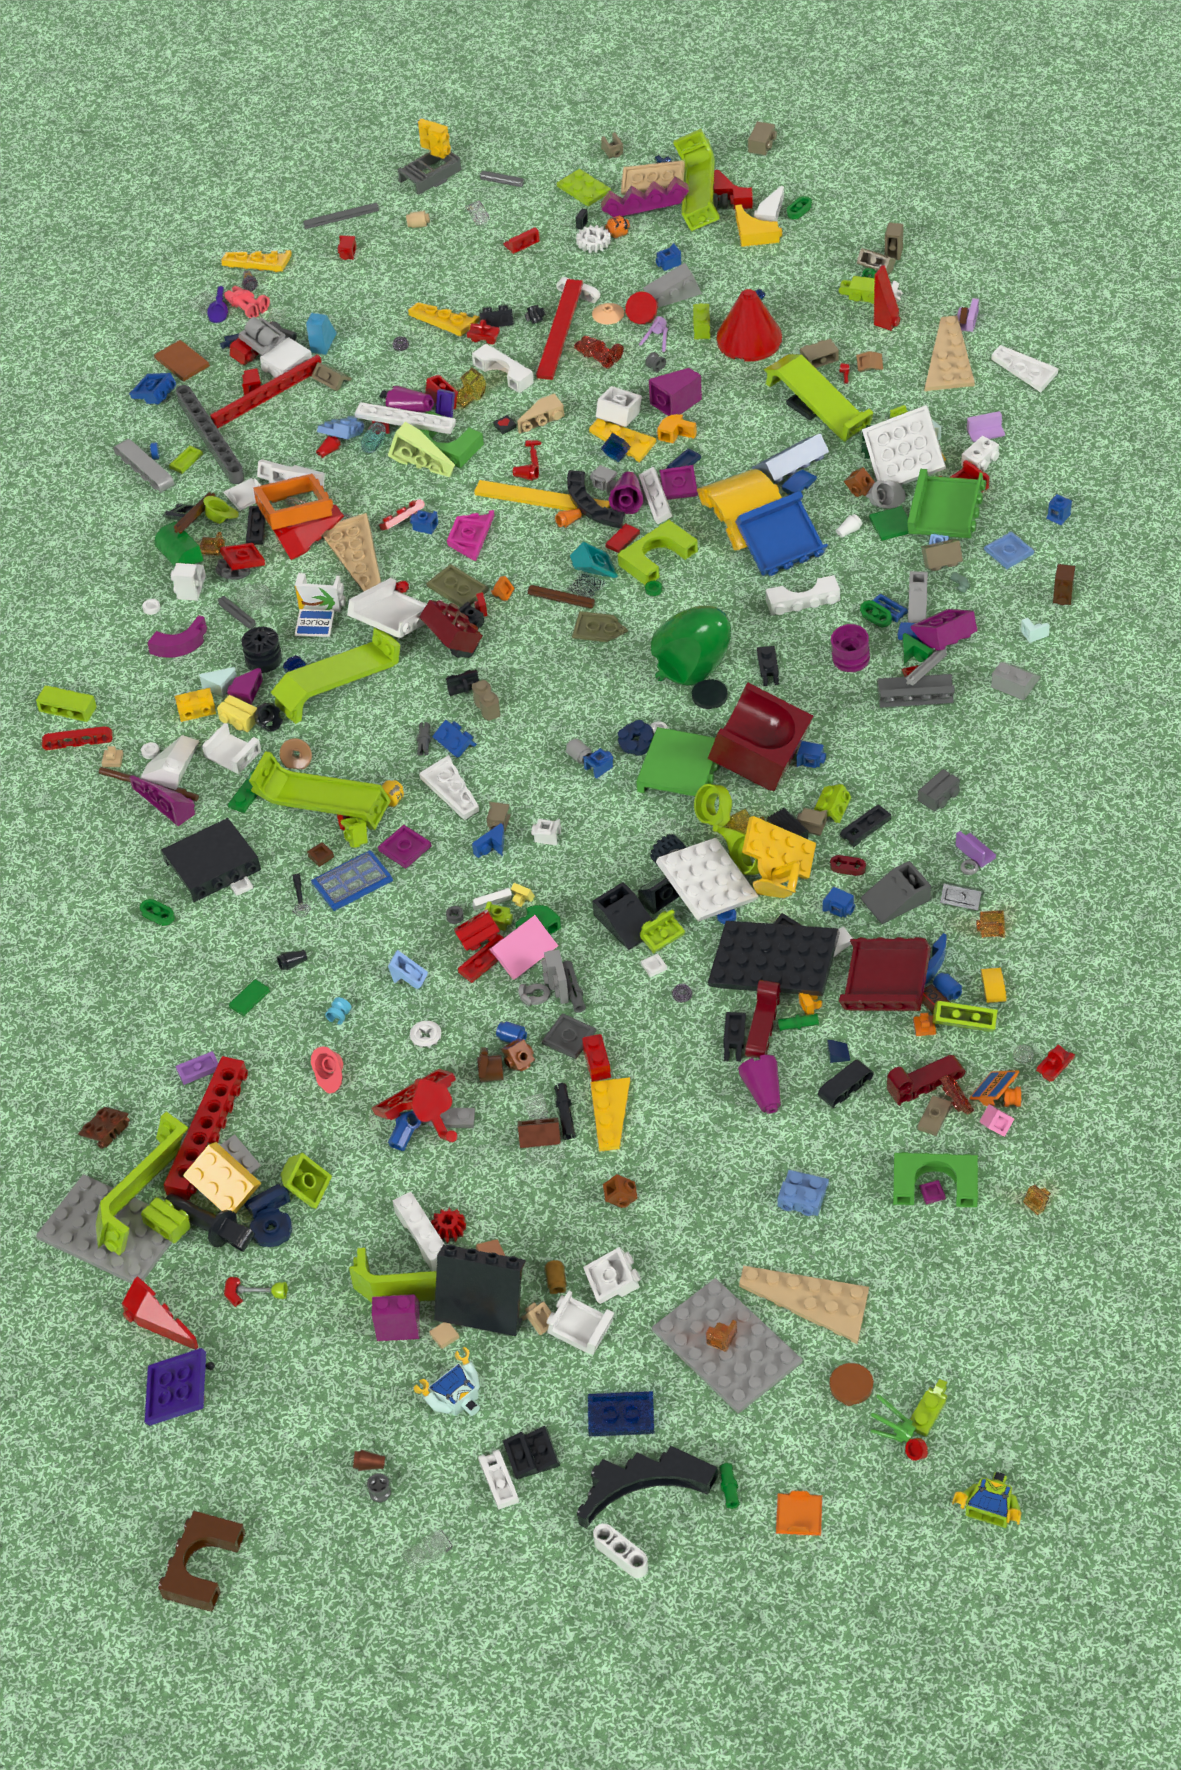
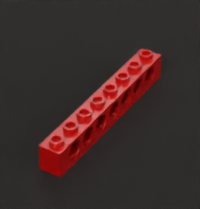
(206, 1123)

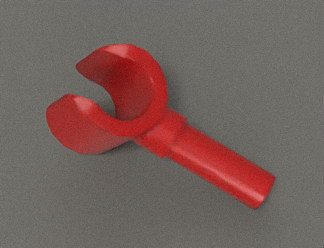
(844, 368)

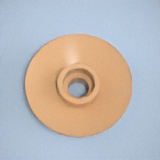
(608, 313)

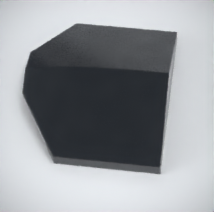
(178, 512)

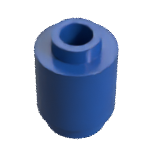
(947, 986)
(509, 1032)

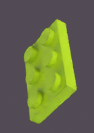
(583, 187)

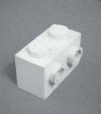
(981, 453)

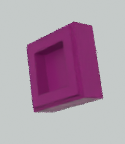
(932, 1192)

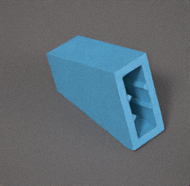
(320, 333)

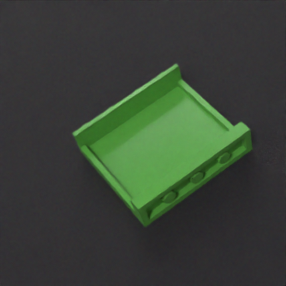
(945, 505)
(677, 762)

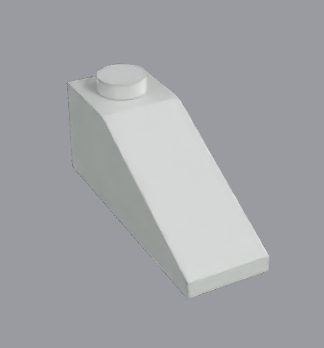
(771, 206)

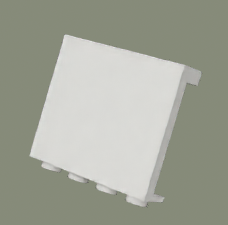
(387, 609)

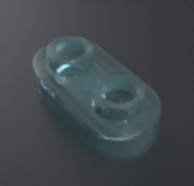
(373, 439)

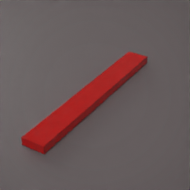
(559, 329)
(265, 392)

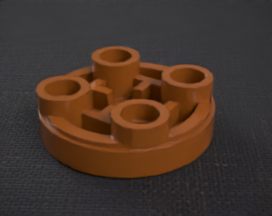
(851, 1383)

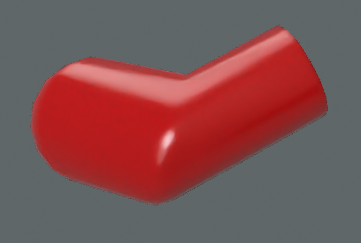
(402, 586)
(230, 1291)

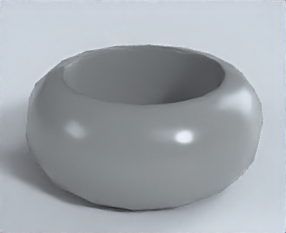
(967, 871)

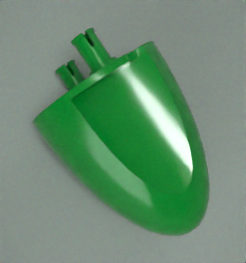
(691, 644)

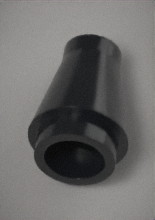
(291, 959)

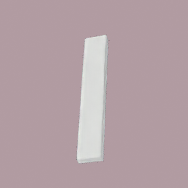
(399, 416)

